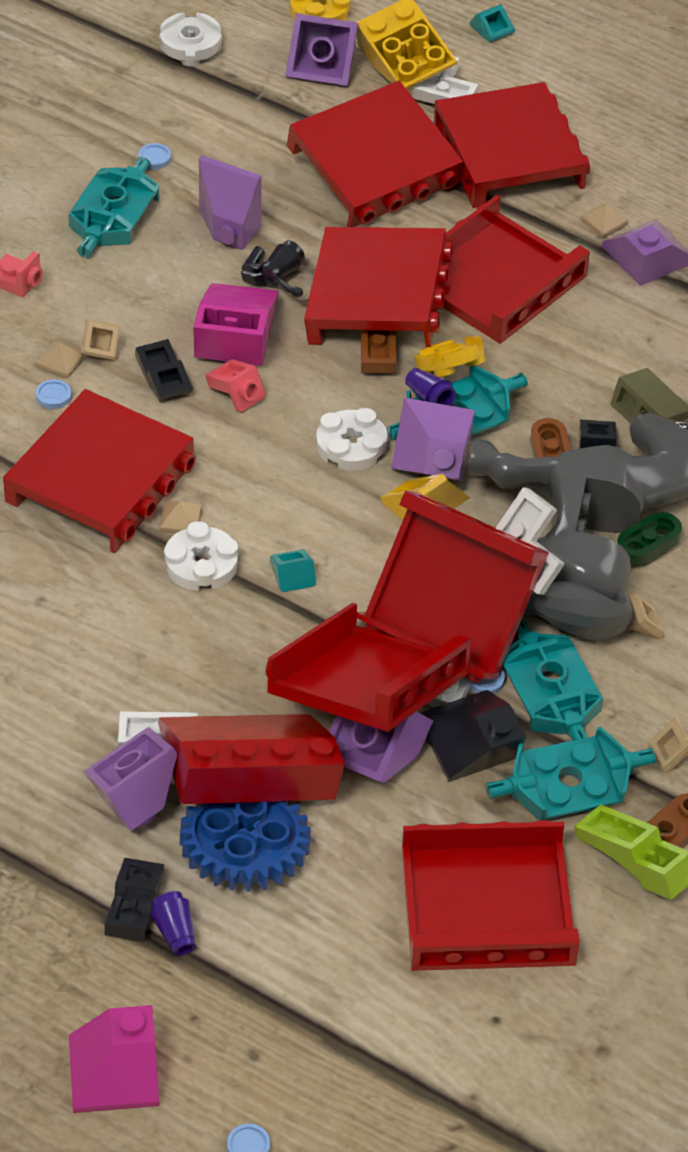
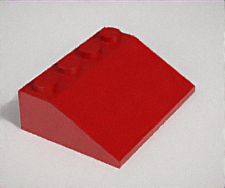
(252, 758)

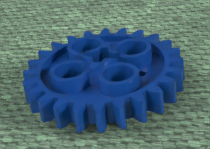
(245, 841)

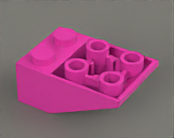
(234, 323)

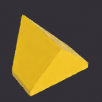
(432, 486)

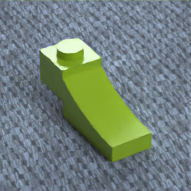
(638, 849)

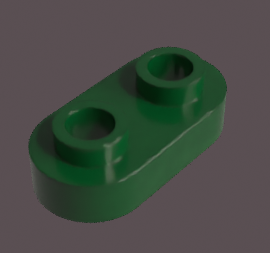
(644, 540)

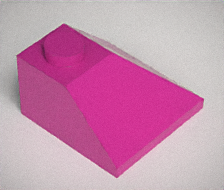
(114, 1061)

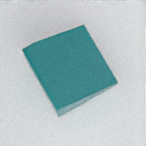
(492, 23)
(293, 570)

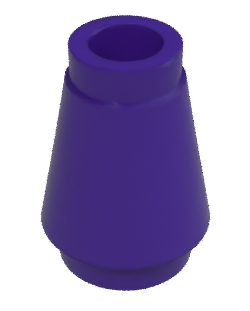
(430, 387)
(174, 921)

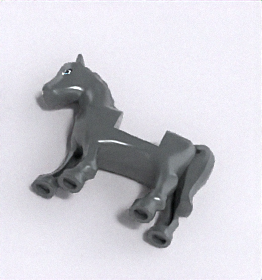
(599, 492)

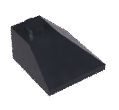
(473, 734)

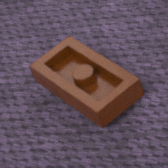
(378, 351)

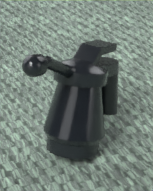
(282, 262)

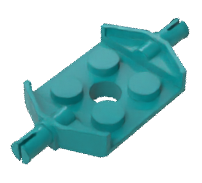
(109, 220)
(484, 394)
(553, 704)
(595, 761)

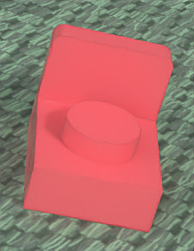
(20, 275)
(239, 381)

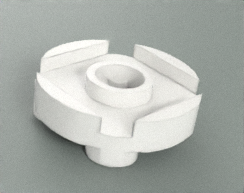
(190, 38)
(358, 424)
(195, 541)

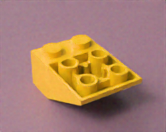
(403, 44)

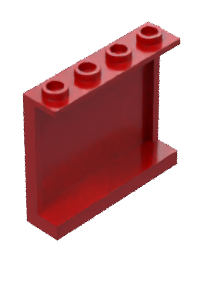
(510, 139)
(377, 152)
(505, 272)
(379, 281)
(102, 466)
(454, 579)
(364, 671)
(487, 896)

